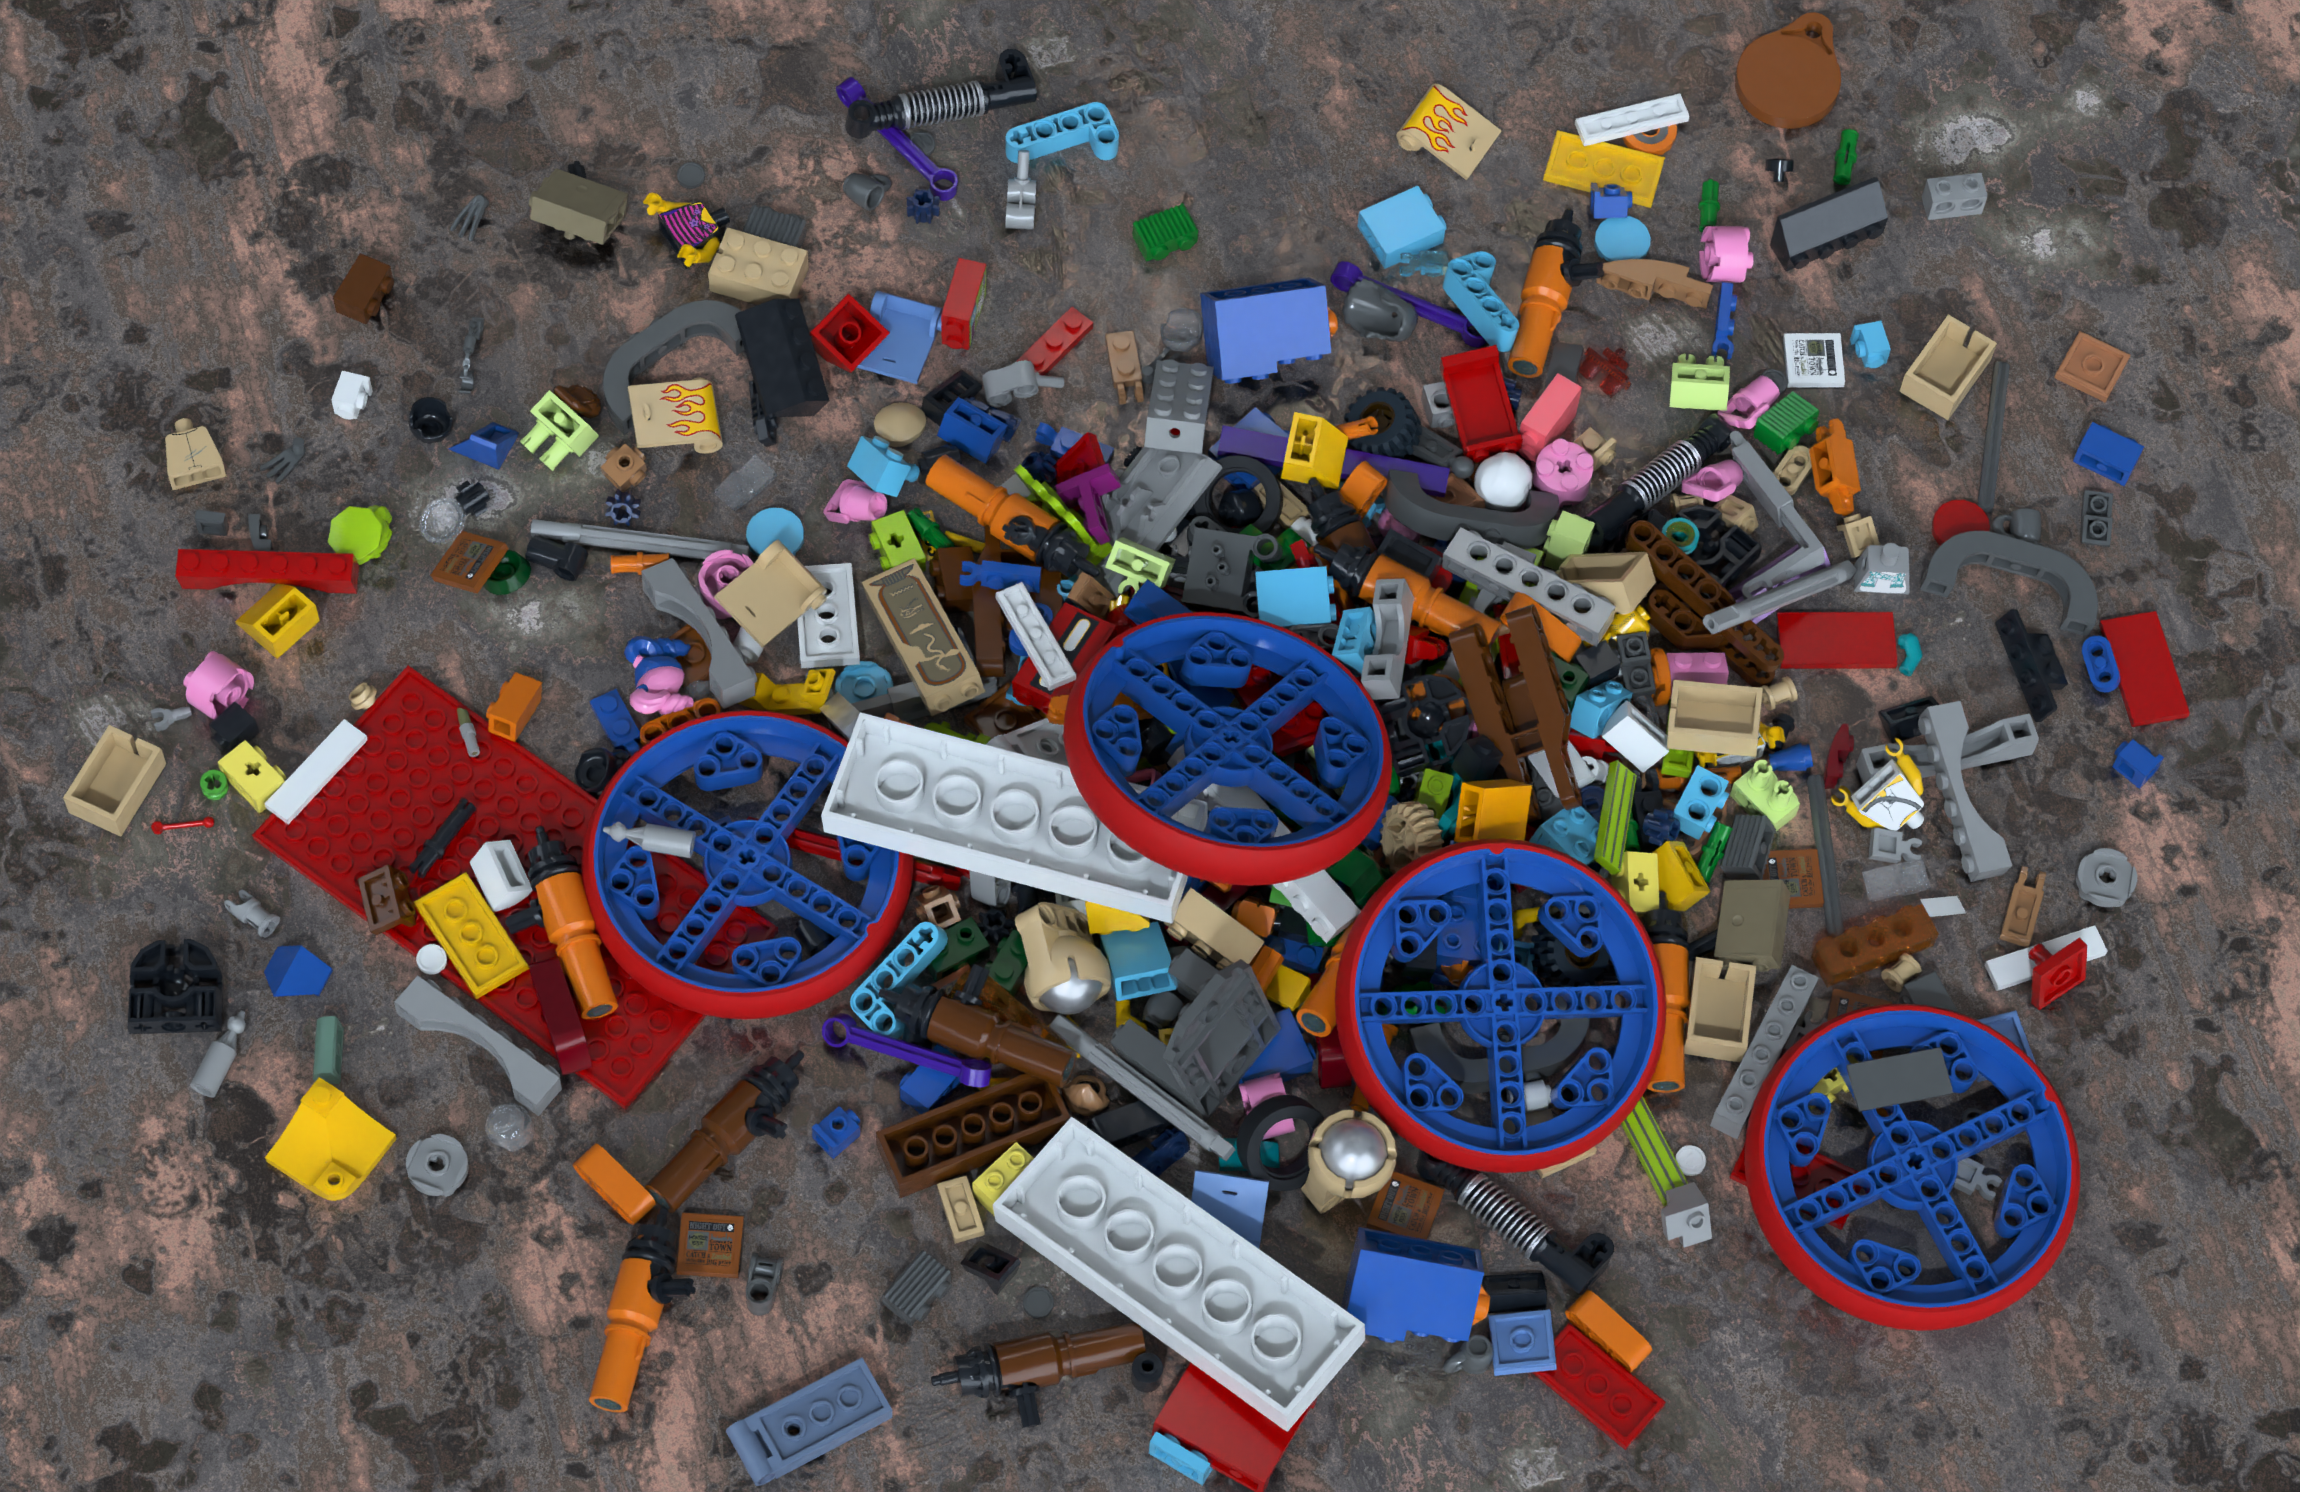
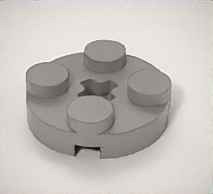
(2094, 889)
(439, 1182)

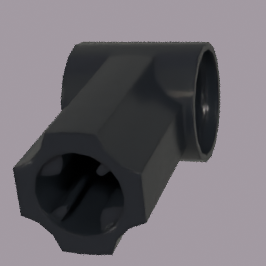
(563, 559)

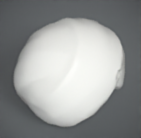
(1503, 481)

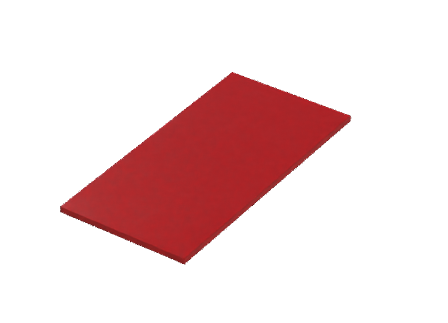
(399, 796)

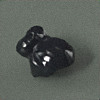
(598, 767)

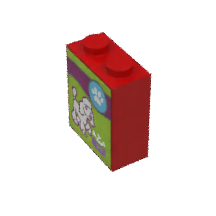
(963, 304)

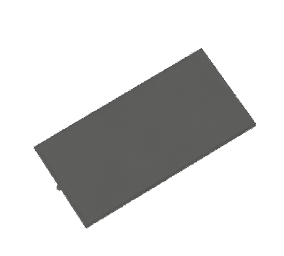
(1899, 1079)

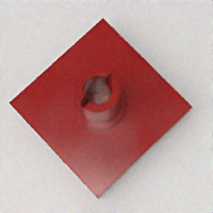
(1079, 459)
(2057, 972)

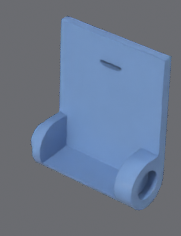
(910, 340)
(1238, 1211)

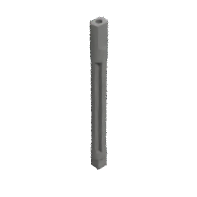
(632, 539)
(1778, 597)
(1141, 1087)

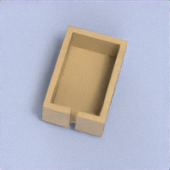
(757, 268)
(1947, 368)
(1615, 576)
(1714, 718)
(114, 780)
(1213, 931)
(1719, 1010)

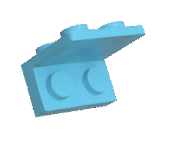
(1571, 833)
(1169, 1451)

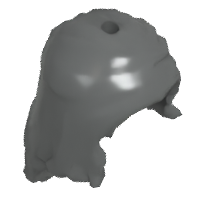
(1370, 309)

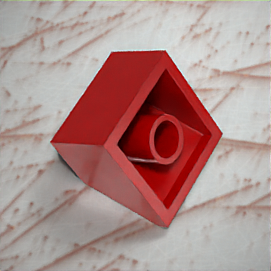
(847, 335)

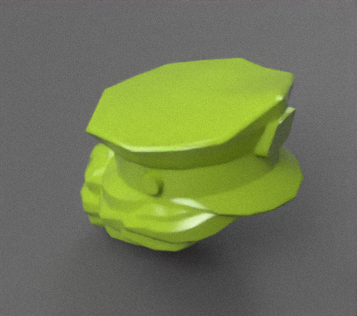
(361, 532)

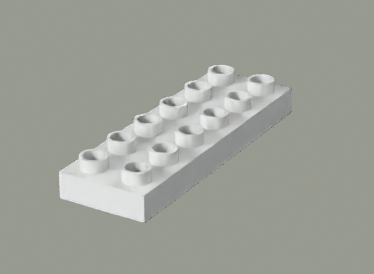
(993, 817)
(1179, 1273)

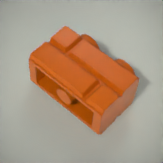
(1256, 915)

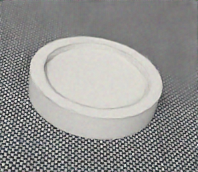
(431, 959)
(1691, 1160)

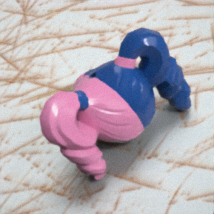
(657, 675)

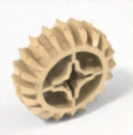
(1409, 834)

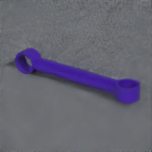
(851, 91)
(1347, 274)
(970, 1071)

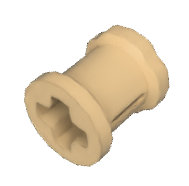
(1680, 502)
(1779, 693)
(1901, 972)

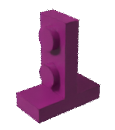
(1086, 492)

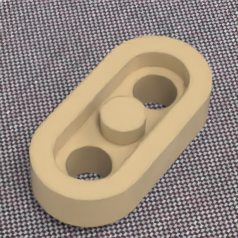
(1791, 473)

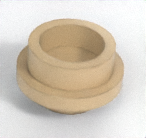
(363, 696)

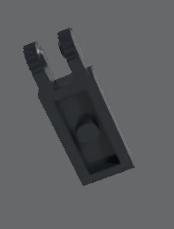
(1645, 803)

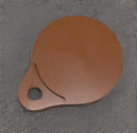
(1789, 76)

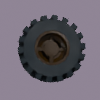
(1396, 422)
(1561, 965)

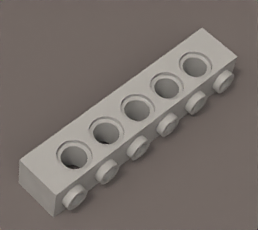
(1485, 574)
(1764, 1051)

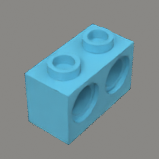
(1355, 638)
(1596, 706)
(1697, 802)

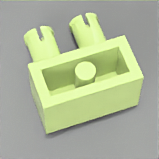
(1699, 384)
(559, 420)
(1763, 794)

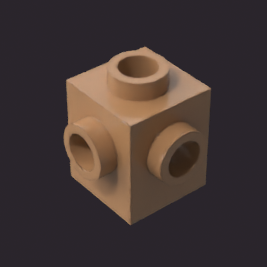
(622, 476)
(945, 913)

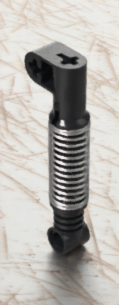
(942, 104)
(1656, 477)
(1538, 1242)

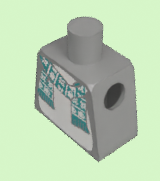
(1883, 570)

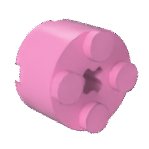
(1725, 254)
(1564, 471)
(716, 573)
(217, 685)
(1260, 1089)

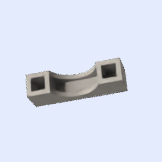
(1393, 613)

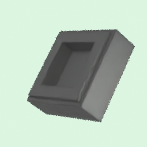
(211, 523)

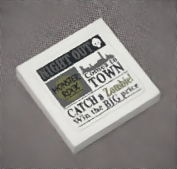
(1813, 360)

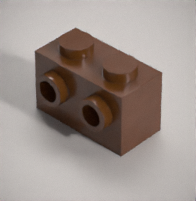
(363, 289)
(946, 569)

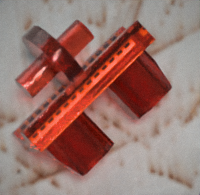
(1615, 378)

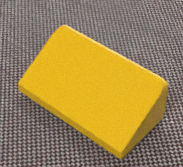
(1288, 988)

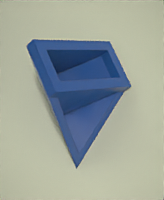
(488, 445)
(296, 972)

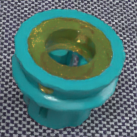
(1682, 530)

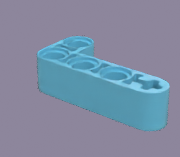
(1059, 138)
(1468, 287)
(902, 976)

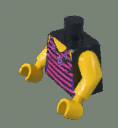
(688, 228)

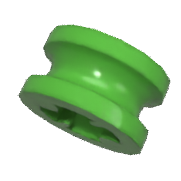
(217, 793)

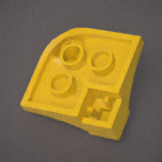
(330, 1143)

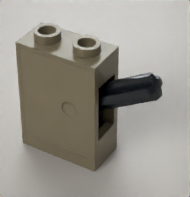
(578, 205)
(1749, 925)

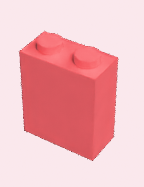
(1549, 416)

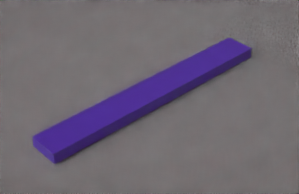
(1272, 449)

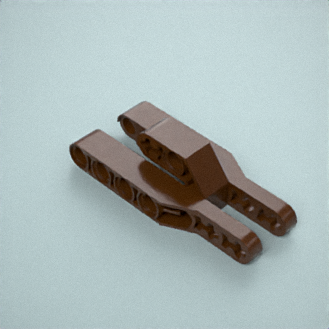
(1679, 600)
(990, 622)
(1533, 700)

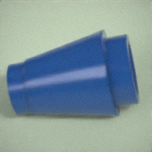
(1792, 758)

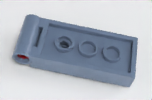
(822, 1412)

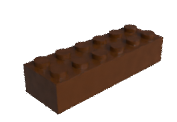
(970, 1132)

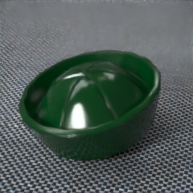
(509, 574)

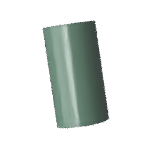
(328, 1049)

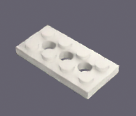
(841, 626)

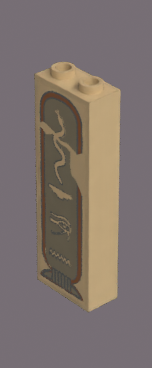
(923, 637)

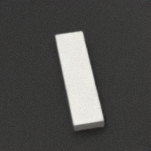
(1631, 119)
(1035, 636)
(316, 771)
(2018, 968)

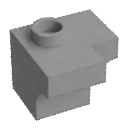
(1686, 1215)

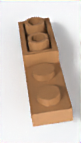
(1646, 276)

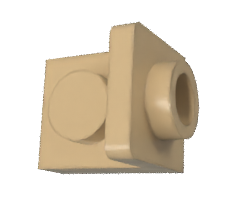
(1600, 449)
(1737, 512)
(1858, 533)

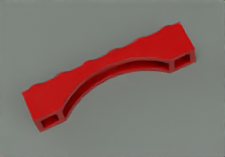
(227, 567)

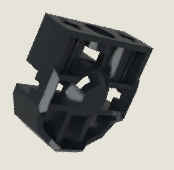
(1733, 546)
(1440, 694)
(170, 990)

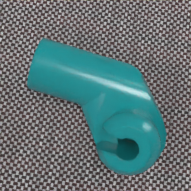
(1913, 653)

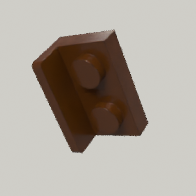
(386, 899)

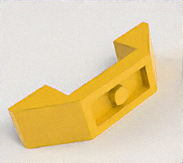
(792, 698)

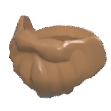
(1082, 1098)

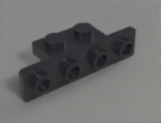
(2033, 664)

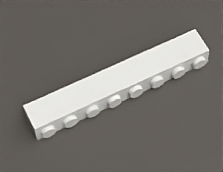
(1313, 896)

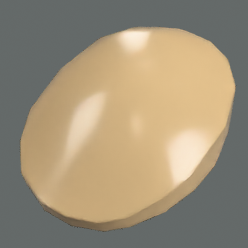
(900, 423)

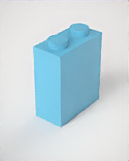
(1401, 226)
(1295, 596)
(1137, 962)

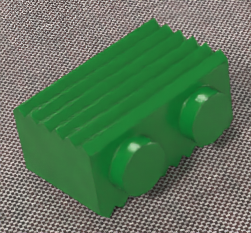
(1165, 233)
(1786, 423)

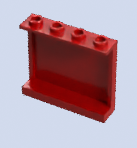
(1225, 1429)

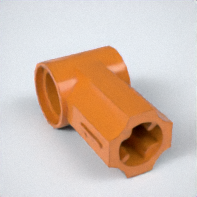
(1265, 966)

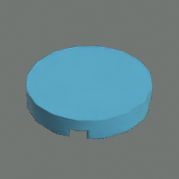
(1622, 239)
(774, 525)
(863, 681)

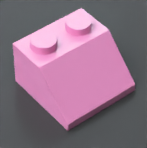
(1698, 667)

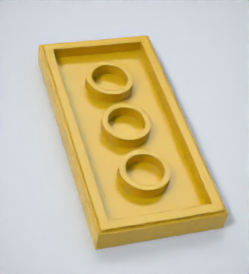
(1603, 164)
(471, 935)

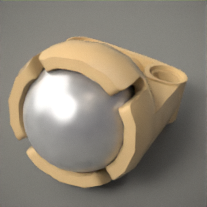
(1063, 964)
(1348, 1158)

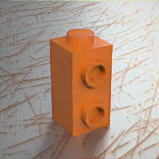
(514, 706)

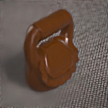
(579, 399)

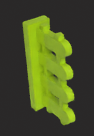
(1056, 507)

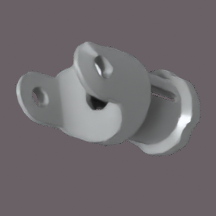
(253, 913)

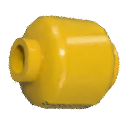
(1630, 623)

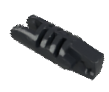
(762, 426)

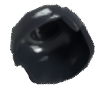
(430, 420)

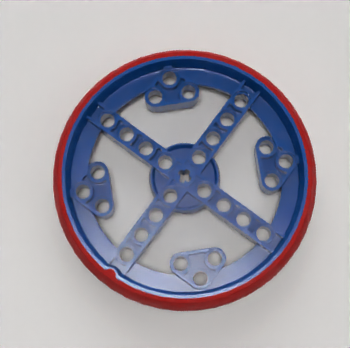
(1227, 748)
(1610, 924)
(745, 992)
(1847, 1282)

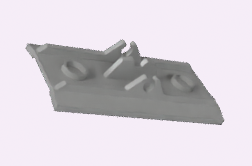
(1152, 501)

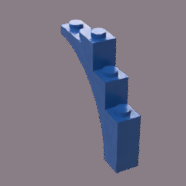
(1152, 603)

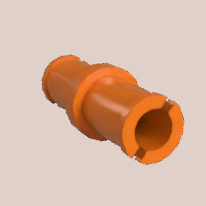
(636, 563)

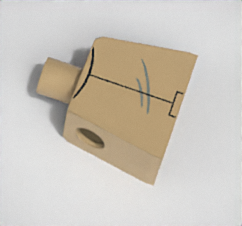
(192, 456)

